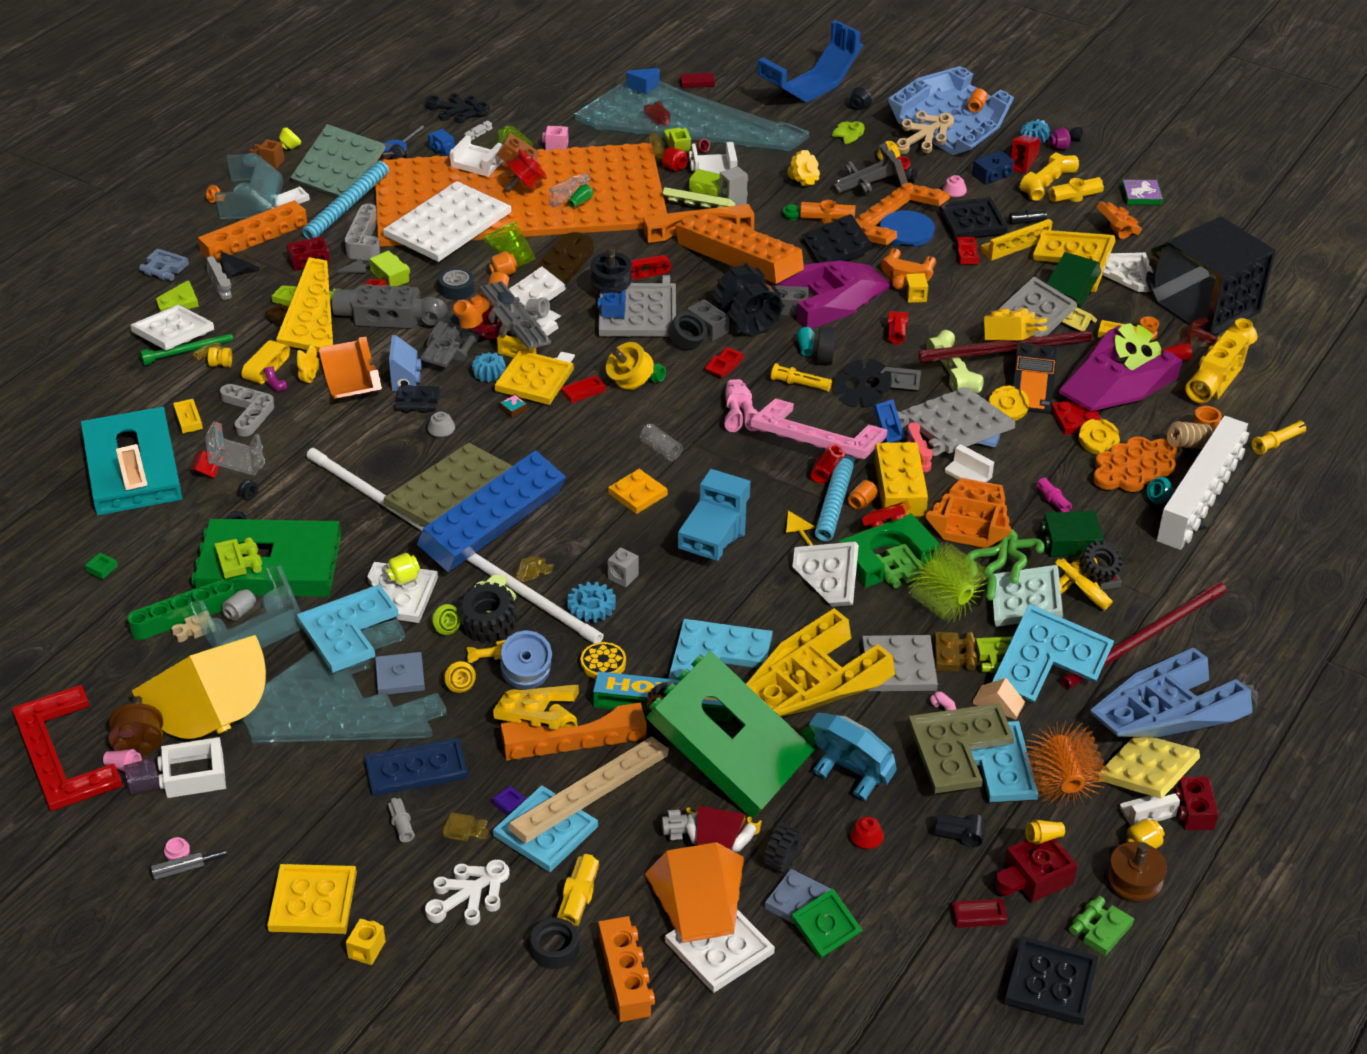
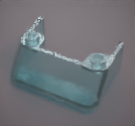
(252, 197)
(268, 627)

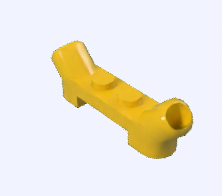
(1034, 184)

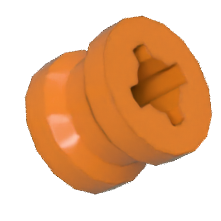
(1150, 324)

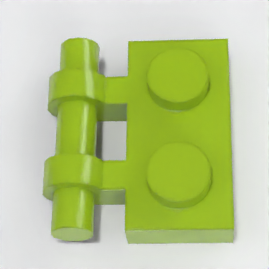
(231, 557)
(992, 650)

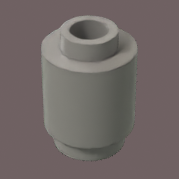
(238, 604)

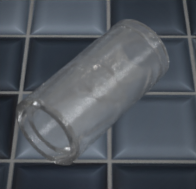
(661, 442)

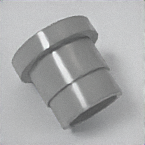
(538, 306)

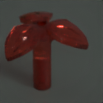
(1195, 330)

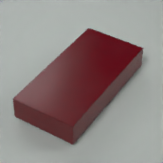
(697, 80)
(979, 913)

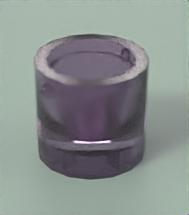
(142, 776)

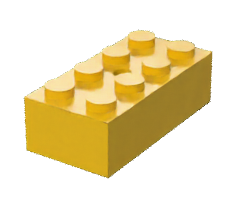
(901, 476)

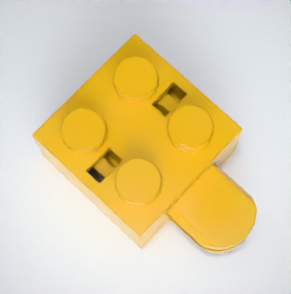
(1012, 324)

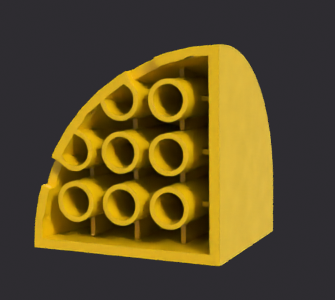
(208, 689)

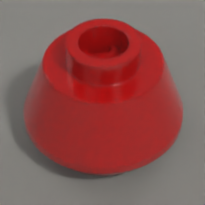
(867, 833)

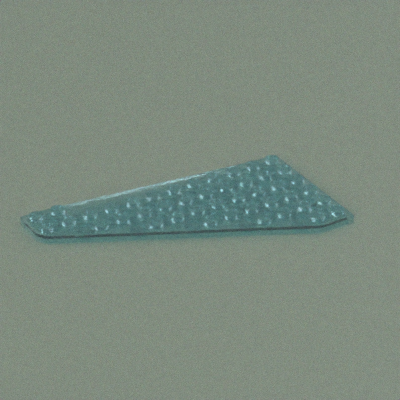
(623, 111)

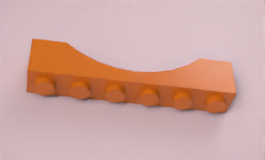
(663, 226)
(621, 725)

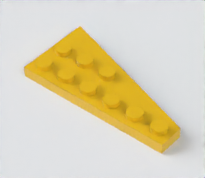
(310, 311)

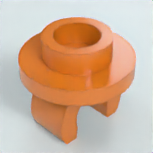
(210, 193)

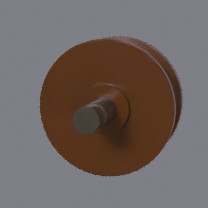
(1136, 871)

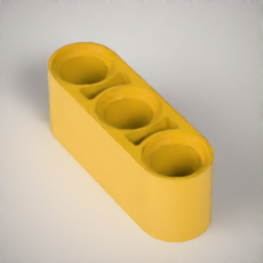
(269, 355)

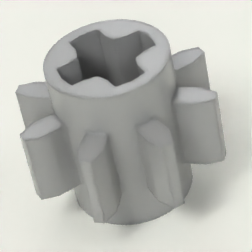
(674, 824)

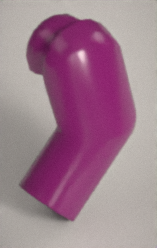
(272, 380)

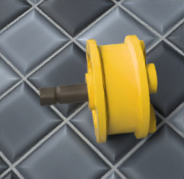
(629, 365)

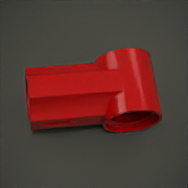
(897, 326)
(827, 463)

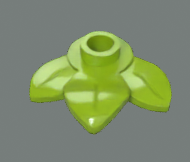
(849, 131)

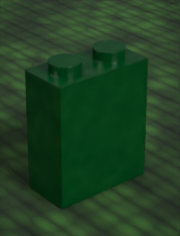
(1075, 277)
(1070, 532)

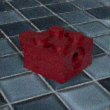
(1036, 869)

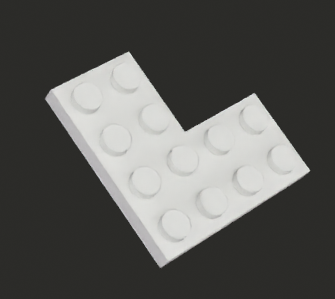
(538, 285)

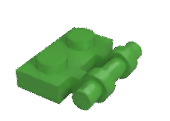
(904, 563)
(1108, 929)

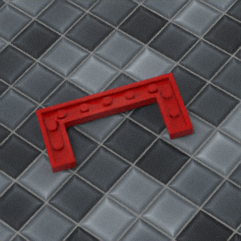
(56, 788)

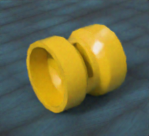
(219, 357)

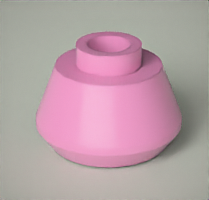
(955, 186)

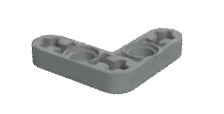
(260, 403)

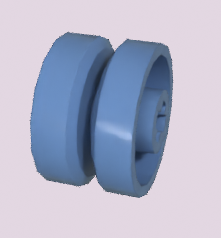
(525, 660)

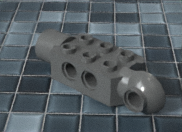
(388, 306)

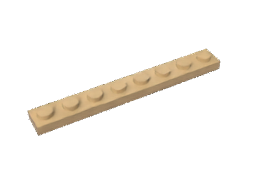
(588, 790)

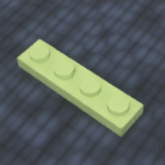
(691, 198)

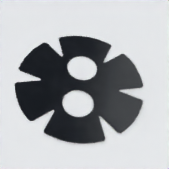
(857, 370)

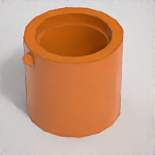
(1207, 415)

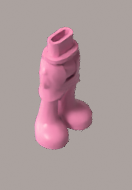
(738, 397)

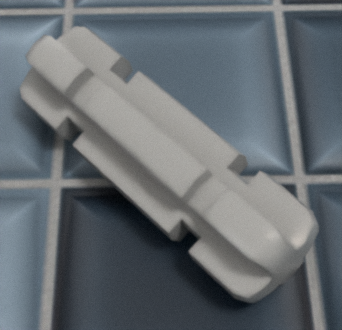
(479, 130)

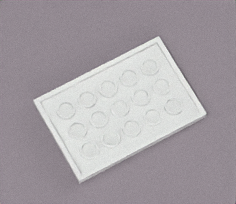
(447, 221)

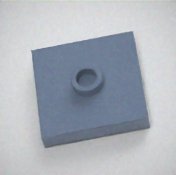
(400, 673)

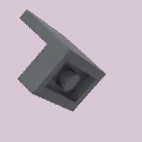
(904, 378)

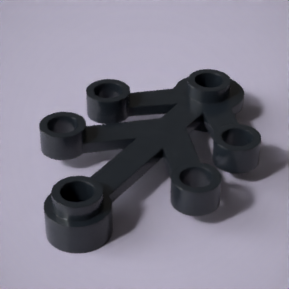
(456, 106)

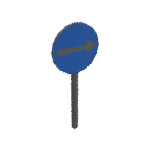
(389, 144)

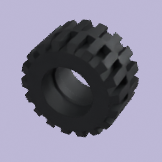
(486, 598)

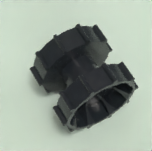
(748, 300)

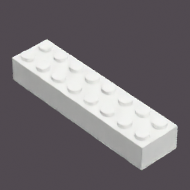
(1203, 483)

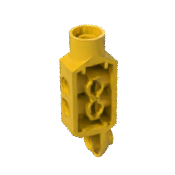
(1222, 362)

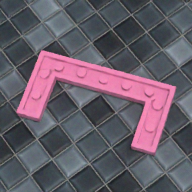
(772, 420)

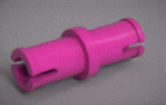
(1053, 495)

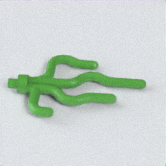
(1007, 544)

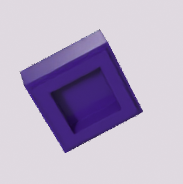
(508, 800)

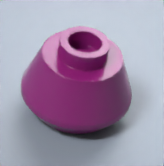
(1060, 139)

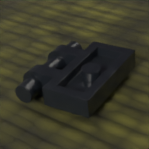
(417, 398)

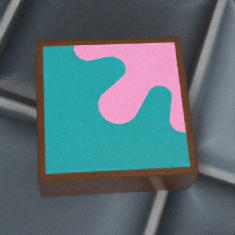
(513, 405)

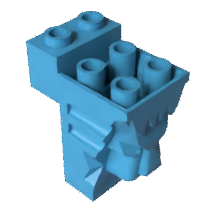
(717, 516)

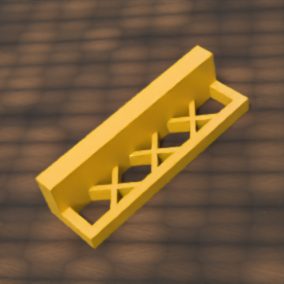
(1015, 240)

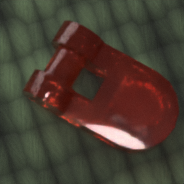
(657, 113)

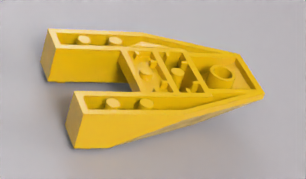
(803, 675)

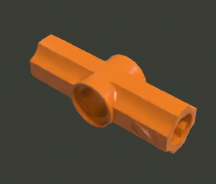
(826, 211)

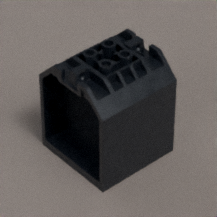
(1189, 292)

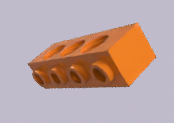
(625, 969)

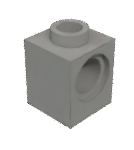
(623, 567)

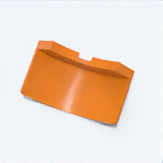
(349, 369)

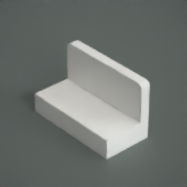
(970, 465)
(1150, 808)

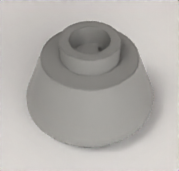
(441, 425)

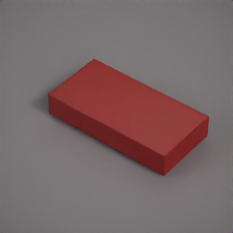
(583, 389)

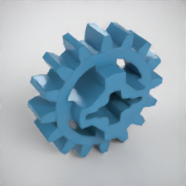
(591, 601)

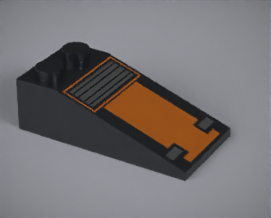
(1036, 374)

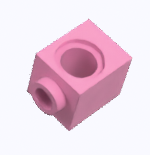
(556, 137)

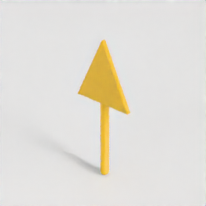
(796, 523)

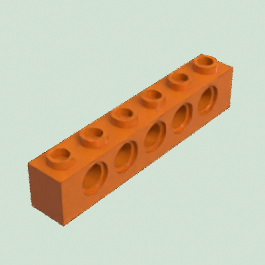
(253, 230)

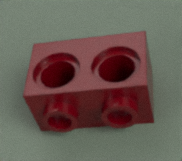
(300, 252)
(1197, 803)

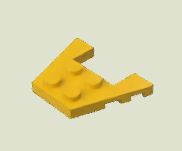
(531, 704)

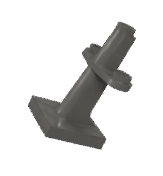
(886, 167)

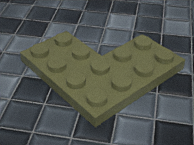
(949, 737)

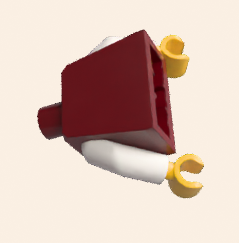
(720, 826)

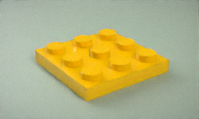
(534, 377)
(312, 899)

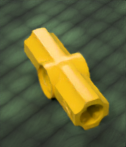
(1076, 189)
(578, 889)

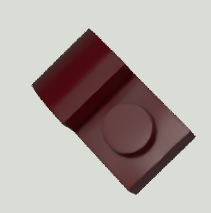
(486, 328)

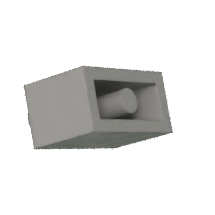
(734, 185)

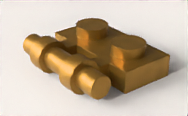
(947, 651)

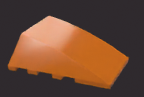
(972, 514)
(699, 889)

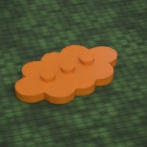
(1134, 464)

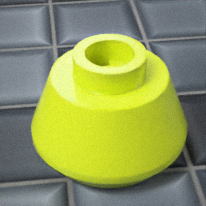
(289, 139)

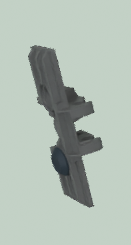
(513, 316)
(445, 340)

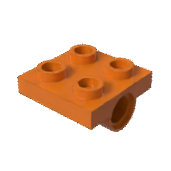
(1121, 222)

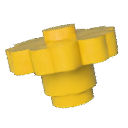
(804, 168)

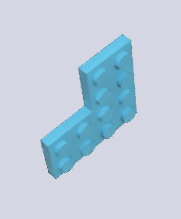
(338, 626)
(1050, 640)
(728, 642)
(1006, 770)

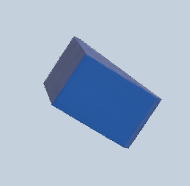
(643, 80)

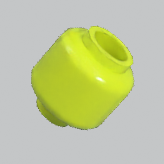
(403, 569)

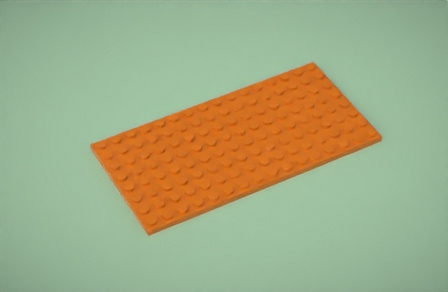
(620, 175)

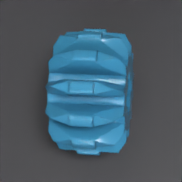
(1036, 129)
(488, 367)

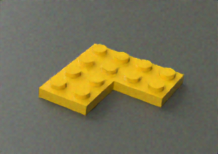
(1091, 246)

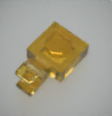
(531, 567)
(462, 826)

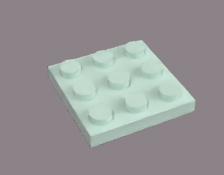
(1035, 587)

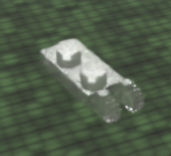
(564, 190)

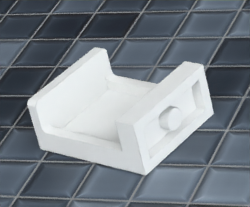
(475, 158)

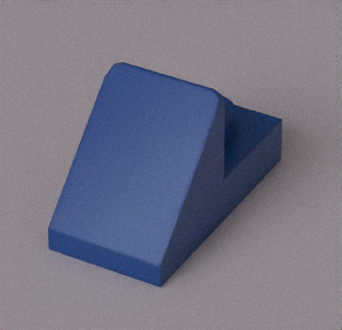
(888, 419)

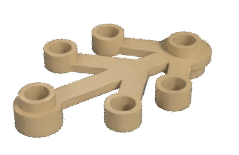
(943, 121)

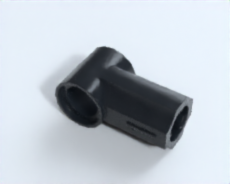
(968, 829)

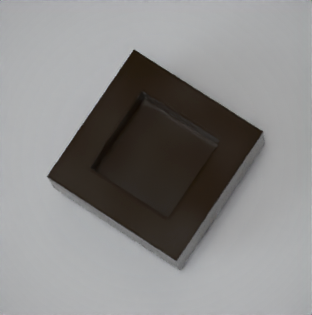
(277, 313)

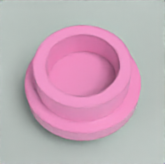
(176, 848)

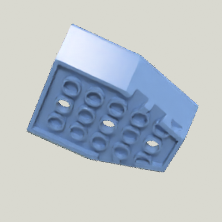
(949, 93)

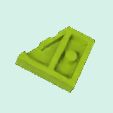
(180, 295)

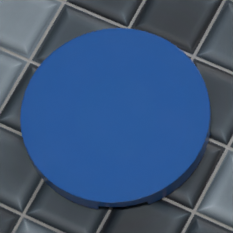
(911, 227)

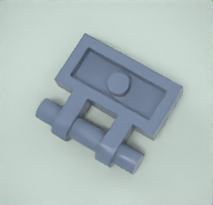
(167, 262)

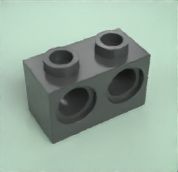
(790, 297)
(716, 321)

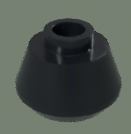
(860, 98)

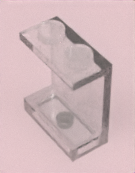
(233, 454)

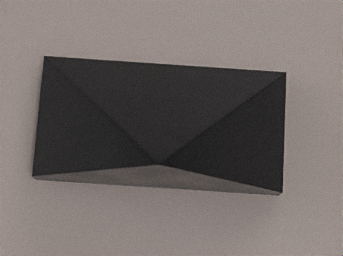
(235, 266)

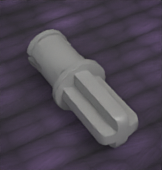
(401, 820)

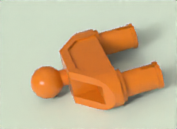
(897, 269)

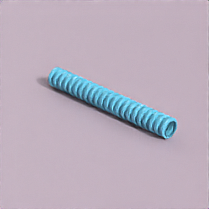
(346, 200)
(834, 499)

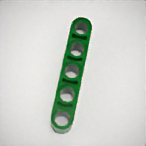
(172, 611)

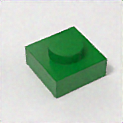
(101, 565)

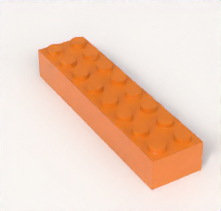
(739, 245)

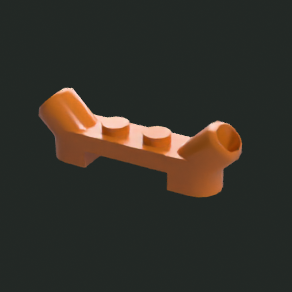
(471, 312)

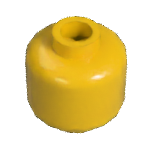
(1146, 831)

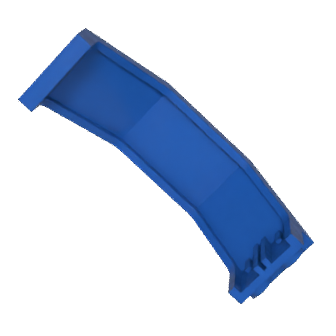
(828, 71)

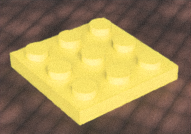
(1149, 765)

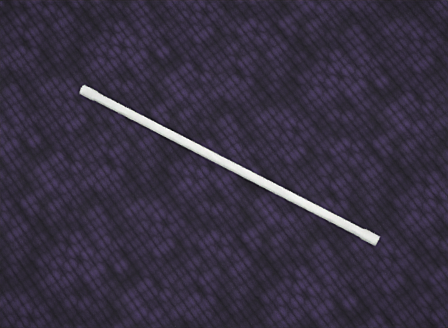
(583, 629)

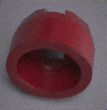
(702, 145)

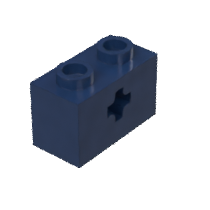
(992, 167)

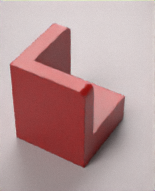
(201, 464)

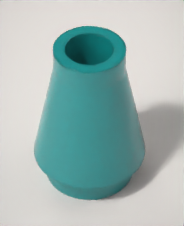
(806, 340)

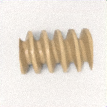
(1189, 435)

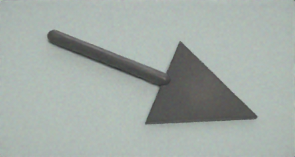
(355, 267)

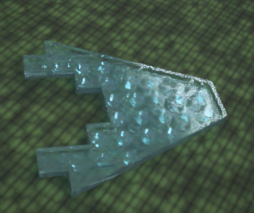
(321, 705)

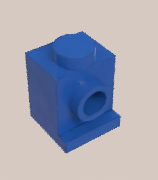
(441, 142)
(613, 304)

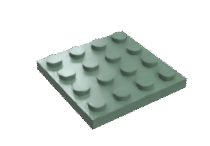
(337, 161)

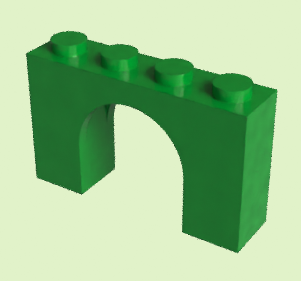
(893, 533)

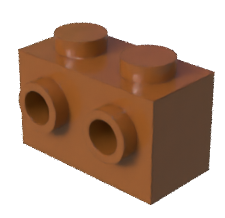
(510, 148)

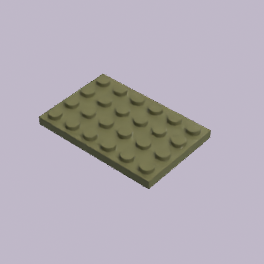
(445, 484)

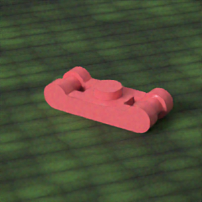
(925, 454)

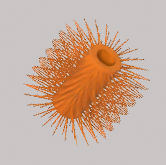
(1065, 763)

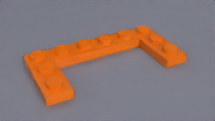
(893, 202)

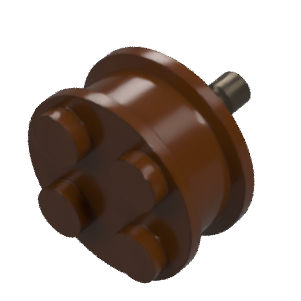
(136, 727)

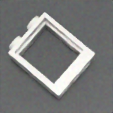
(192, 782)

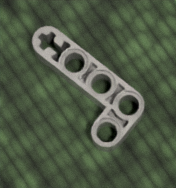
(359, 239)

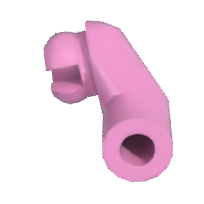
(942, 699)

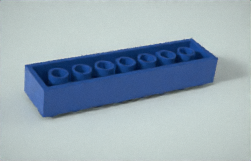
(491, 511)

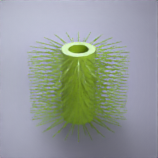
(947, 582)

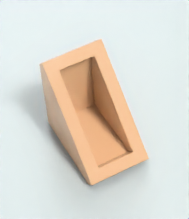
(131, 467)
(1003, 693)

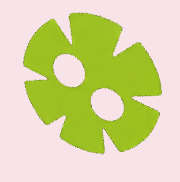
(1141, 338)

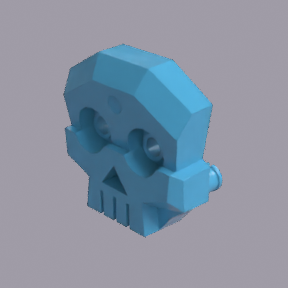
(853, 748)

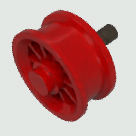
(526, 169)

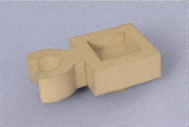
(185, 630)

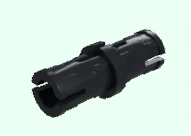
(1027, 216)

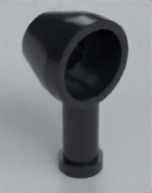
(394, 152)

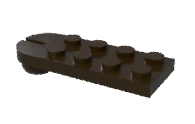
(567, 256)

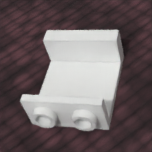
(713, 163)

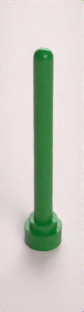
(148, 357)

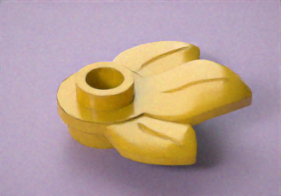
(307, 364)

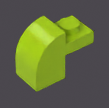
(678, 138)

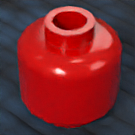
(674, 159)

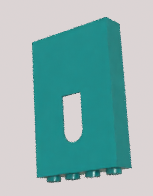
(155, 454)

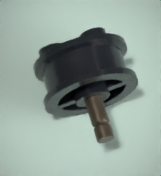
(611, 271)

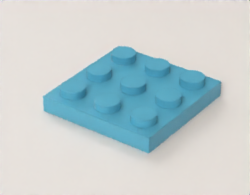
(552, 845)

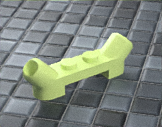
(959, 374)

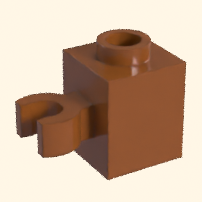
(270, 151)

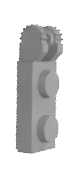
(218, 278)

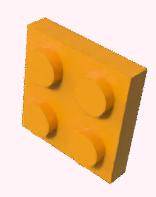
(637, 491)

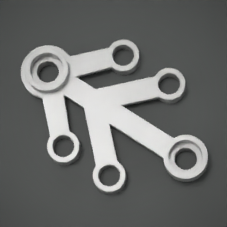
(492, 874)

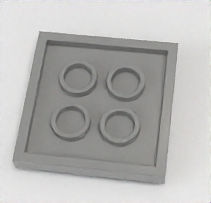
(1044, 301)
(912, 662)

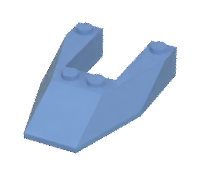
(1160, 703)

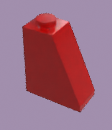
(1024, 152)

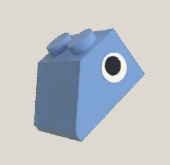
(404, 364)

